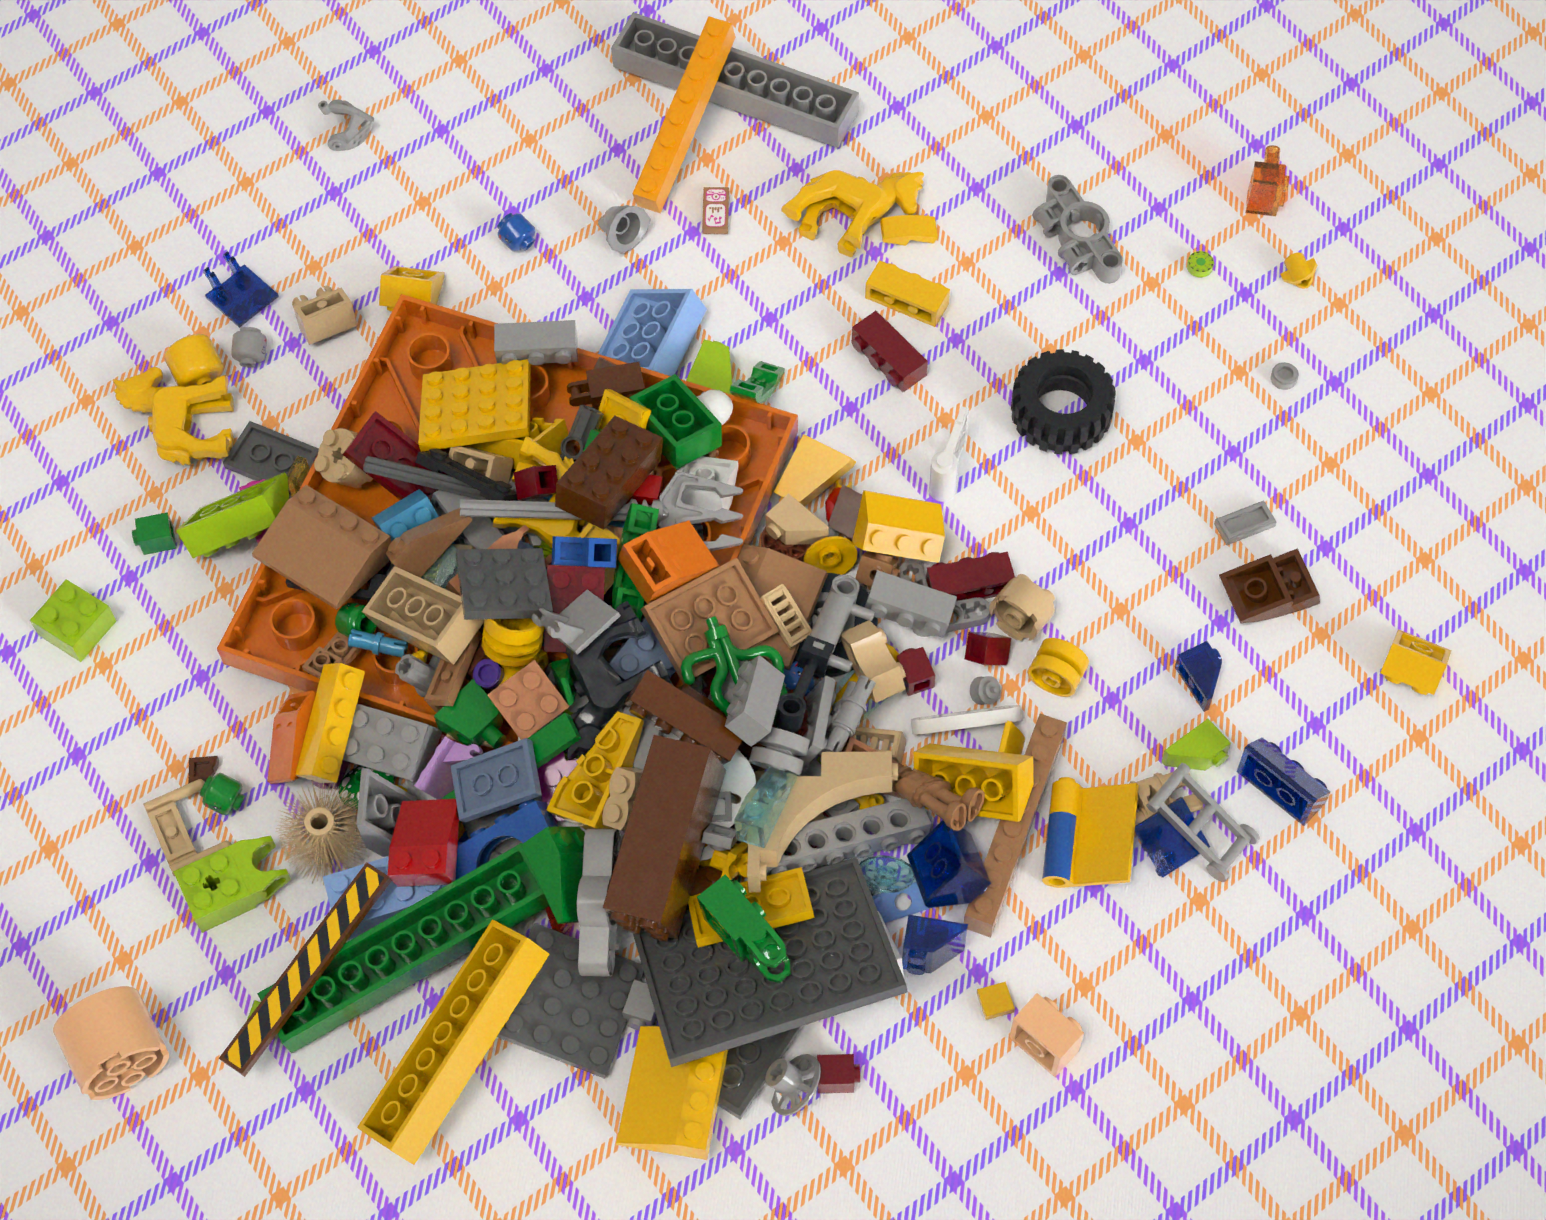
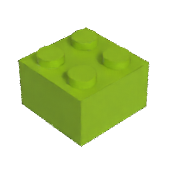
(73, 620)

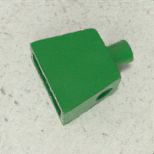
(472, 718)

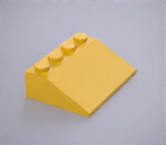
(667, 1105)

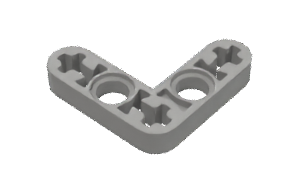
(969, 604)

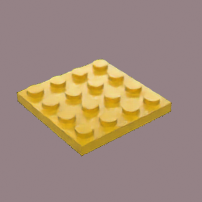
(475, 405)

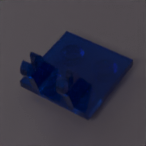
(241, 294)
(1164, 843)

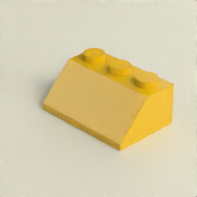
(899, 526)

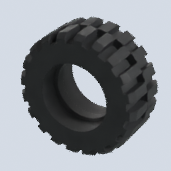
(1067, 373)

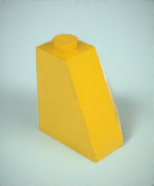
(812, 470)

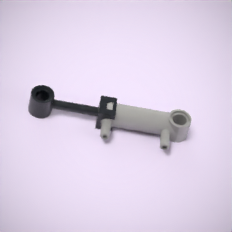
(819, 646)

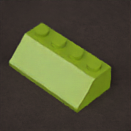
(234, 517)

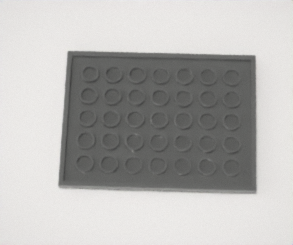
(717, 1002)

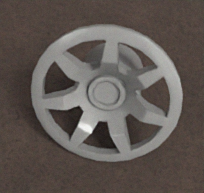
(789, 1079)

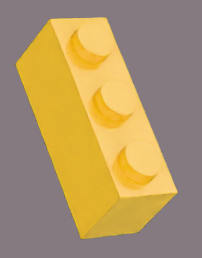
(907, 293)

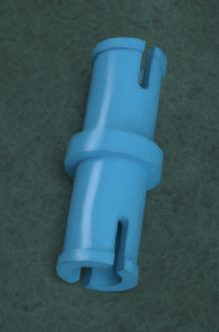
(377, 643)

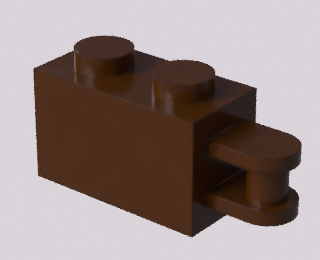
(623, 379)

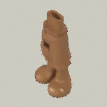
(936, 795)

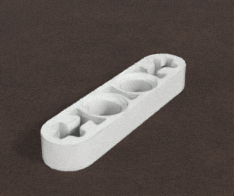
(966, 719)

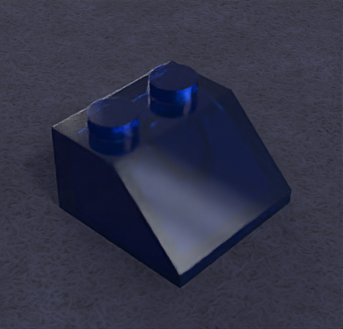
(931, 943)

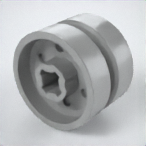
(780, 751)

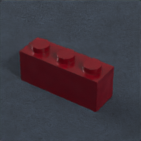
(889, 351)
(972, 576)

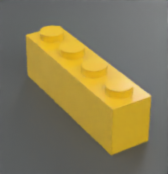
(330, 723)

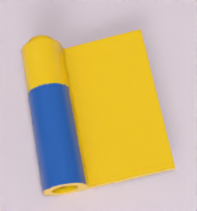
(1089, 834)

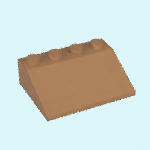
(323, 547)
(803, 581)

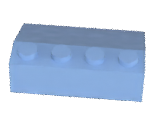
(654, 328)

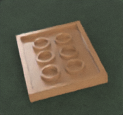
(723, 593)

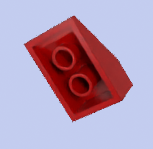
(424, 843)

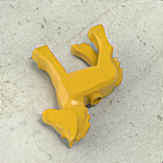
(856, 199)
(173, 412)
(542, 528)

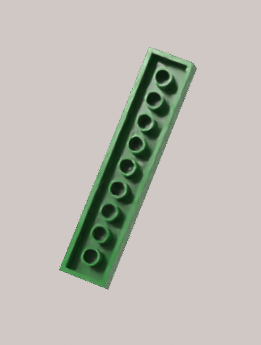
(415, 945)

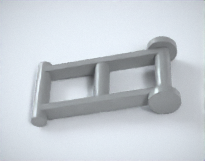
(1245, 834)

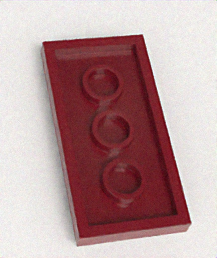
(387, 442)

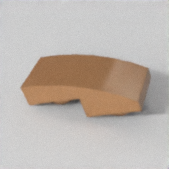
(334, 652)

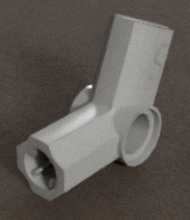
(417, 672)

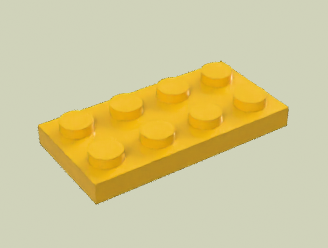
(781, 897)

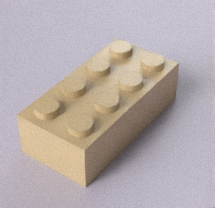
(422, 615)

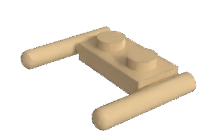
(172, 830)

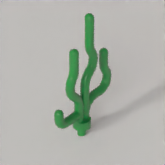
(725, 657)

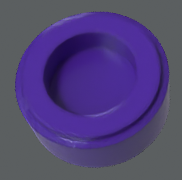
(488, 674)

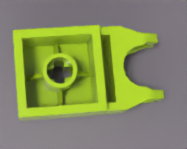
(236, 878)

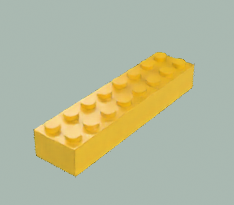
(453, 1041)

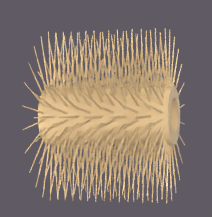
(321, 832)

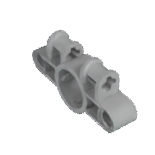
(1081, 253)
(597, 930)

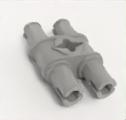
(847, 714)

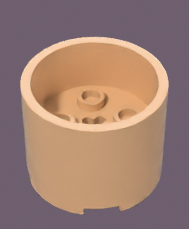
(110, 1042)

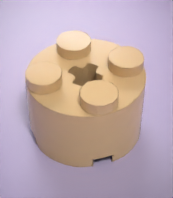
(334, 465)
(1022, 608)

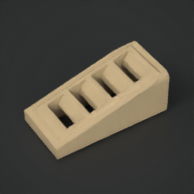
(792, 612)
(887, 736)

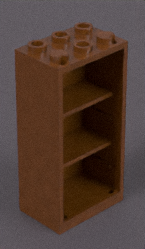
(664, 838)

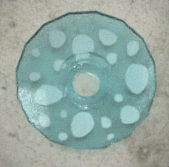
(887, 874)

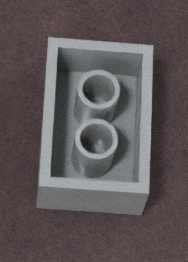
(390, 743)

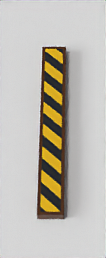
(305, 969)

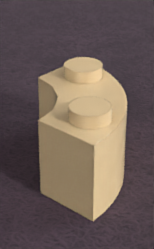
(871, 658)

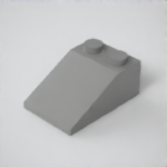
(378, 810)

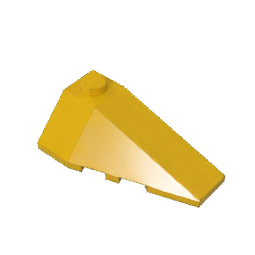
(586, 789)

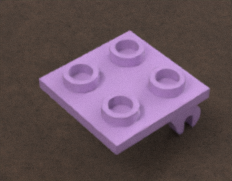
(437, 776)

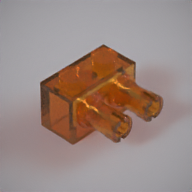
(1267, 184)

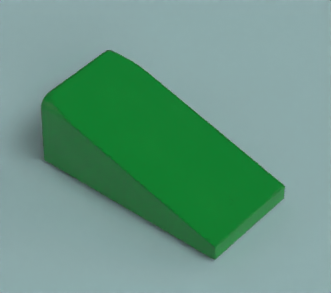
(564, 679)

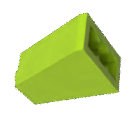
(712, 367)

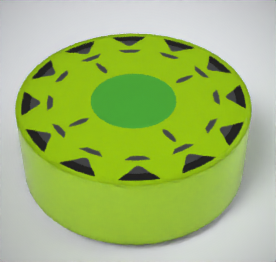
(1200, 264)

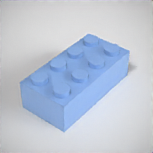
(391, 901)

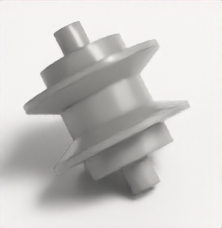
(985, 690)

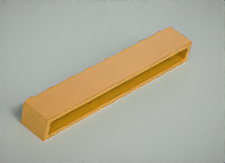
(684, 115)

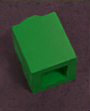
(154, 533)

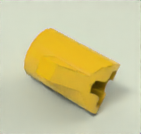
(1299, 270)

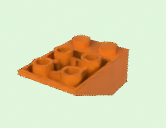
(666, 560)
(288, 736)

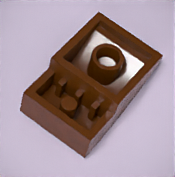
(1270, 587)

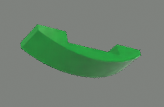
(760, 385)
(639, 521)

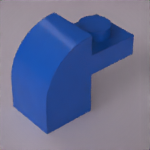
(584, 551)

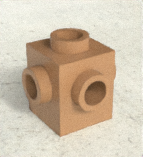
(874, 561)

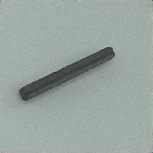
(419, 476)

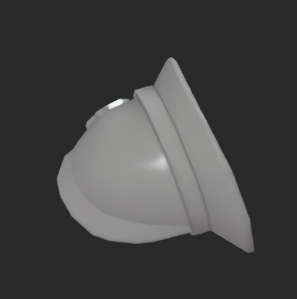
(624, 226)

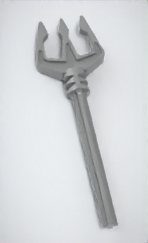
(670, 508)

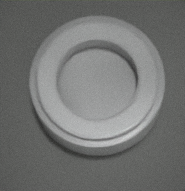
(1284, 376)

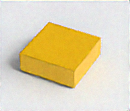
(995, 1000)

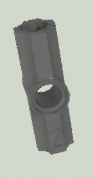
(585, 420)

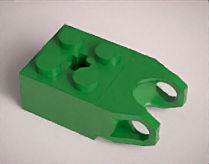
(743, 927)

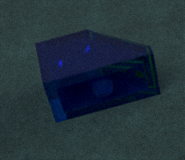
(1200, 670)

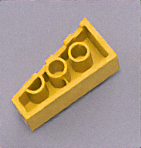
(545, 434)

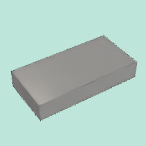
(1245, 522)

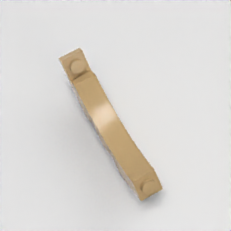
(842, 778)

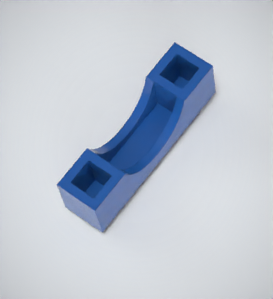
(519, 825)

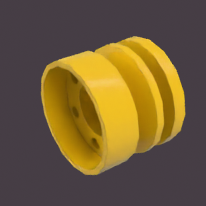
(512, 641)

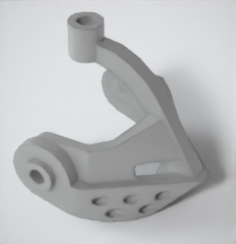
(351, 136)

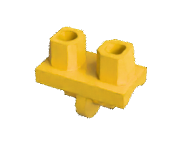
(731, 861)

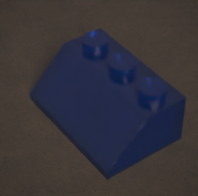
(1282, 780)
(948, 867)

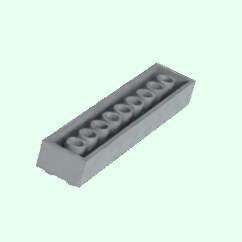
(745, 83)

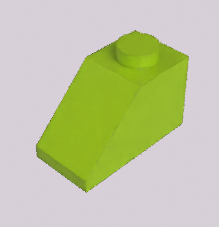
(1199, 748)

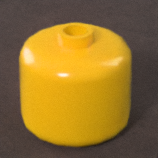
(194, 360)

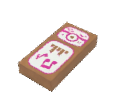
(715, 210)

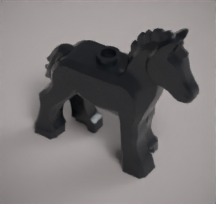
(601, 682)

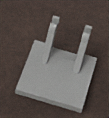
(578, 622)

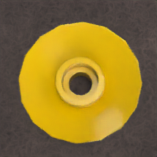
(832, 554)

